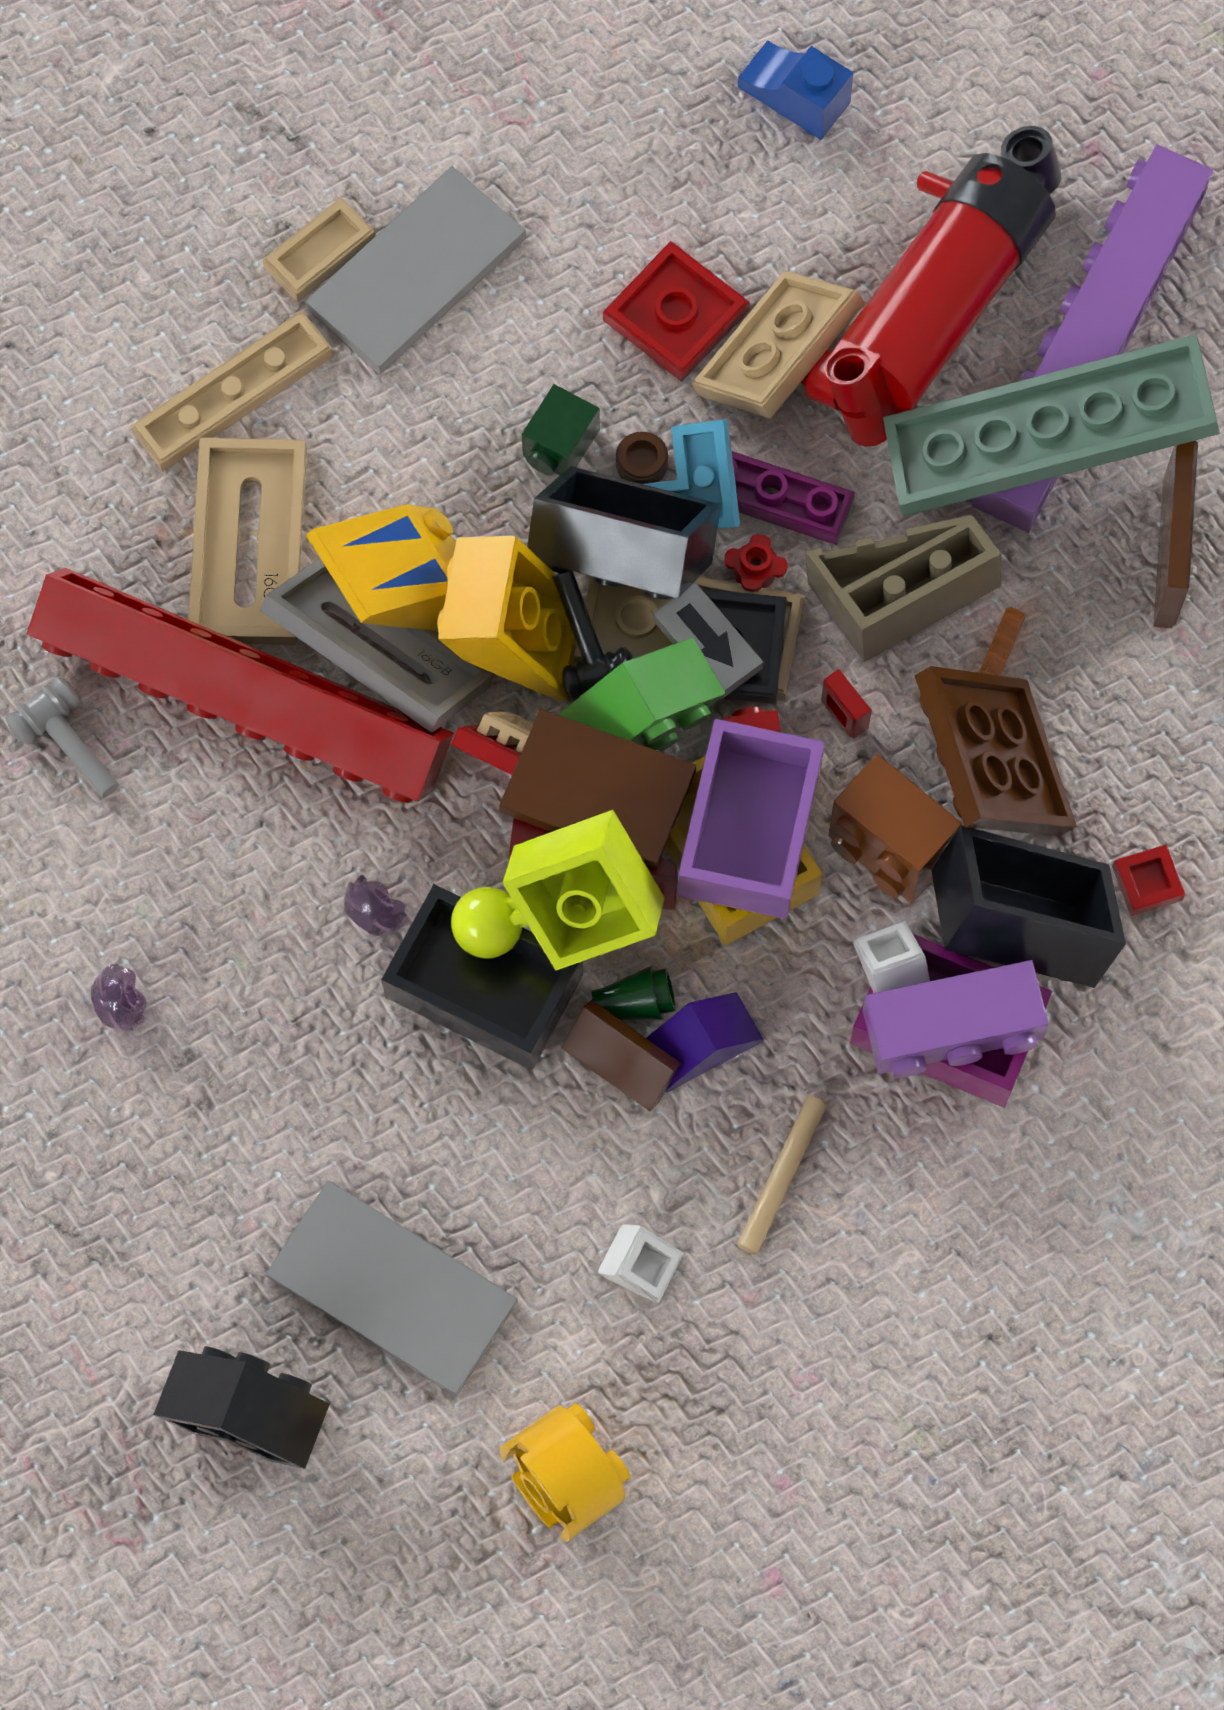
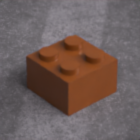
(891, 829)

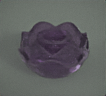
(372, 907)
(117, 999)

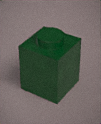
(560, 432)

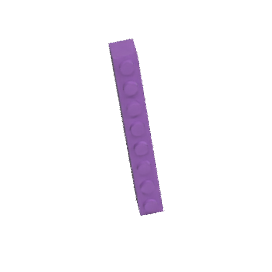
(1115, 291)

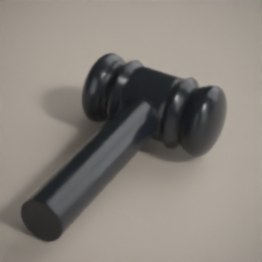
(595, 664)

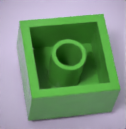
(651, 696)

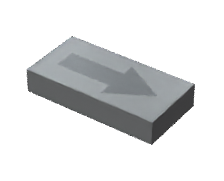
(719, 641)

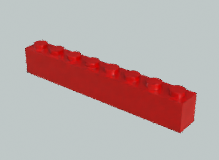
(239, 685)

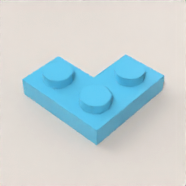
(705, 467)

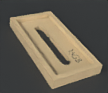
(221, 474)

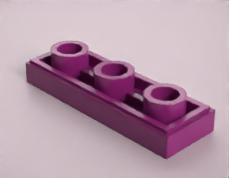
(801, 503)

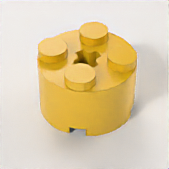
(566, 1470)

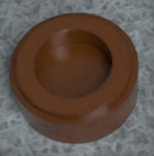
(642, 458)

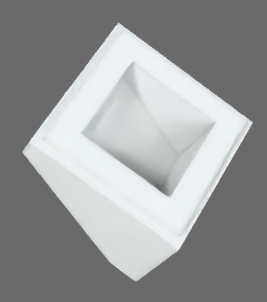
(892, 958)
(640, 1262)

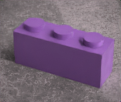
(955, 1019)

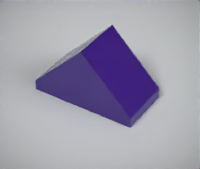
(706, 1035)

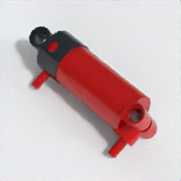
(940, 283)

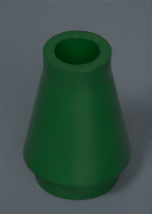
(638, 996)

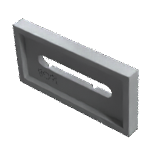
(454, 685)

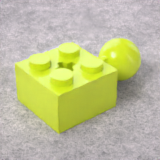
(574, 889)

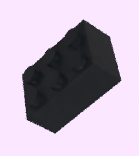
(623, 532)
(1027, 904)
(496, 1002)

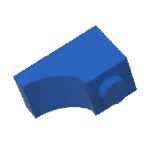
(799, 86)

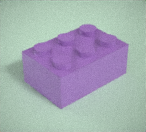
(750, 818)

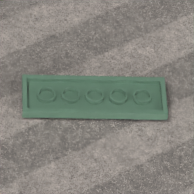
(1050, 425)

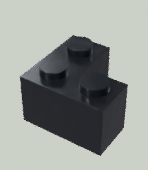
(243, 1405)

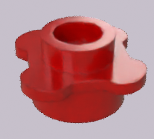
(755, 577)

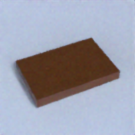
(1175, 534)
(582, 772)

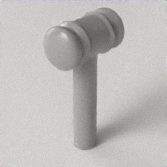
(46, 713)

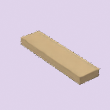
(232, 390)

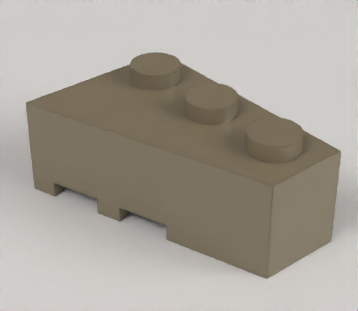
(904, 582)

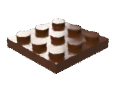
(994, 752)

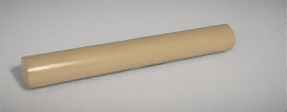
(781, 1175)

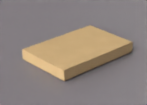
(778, 343)

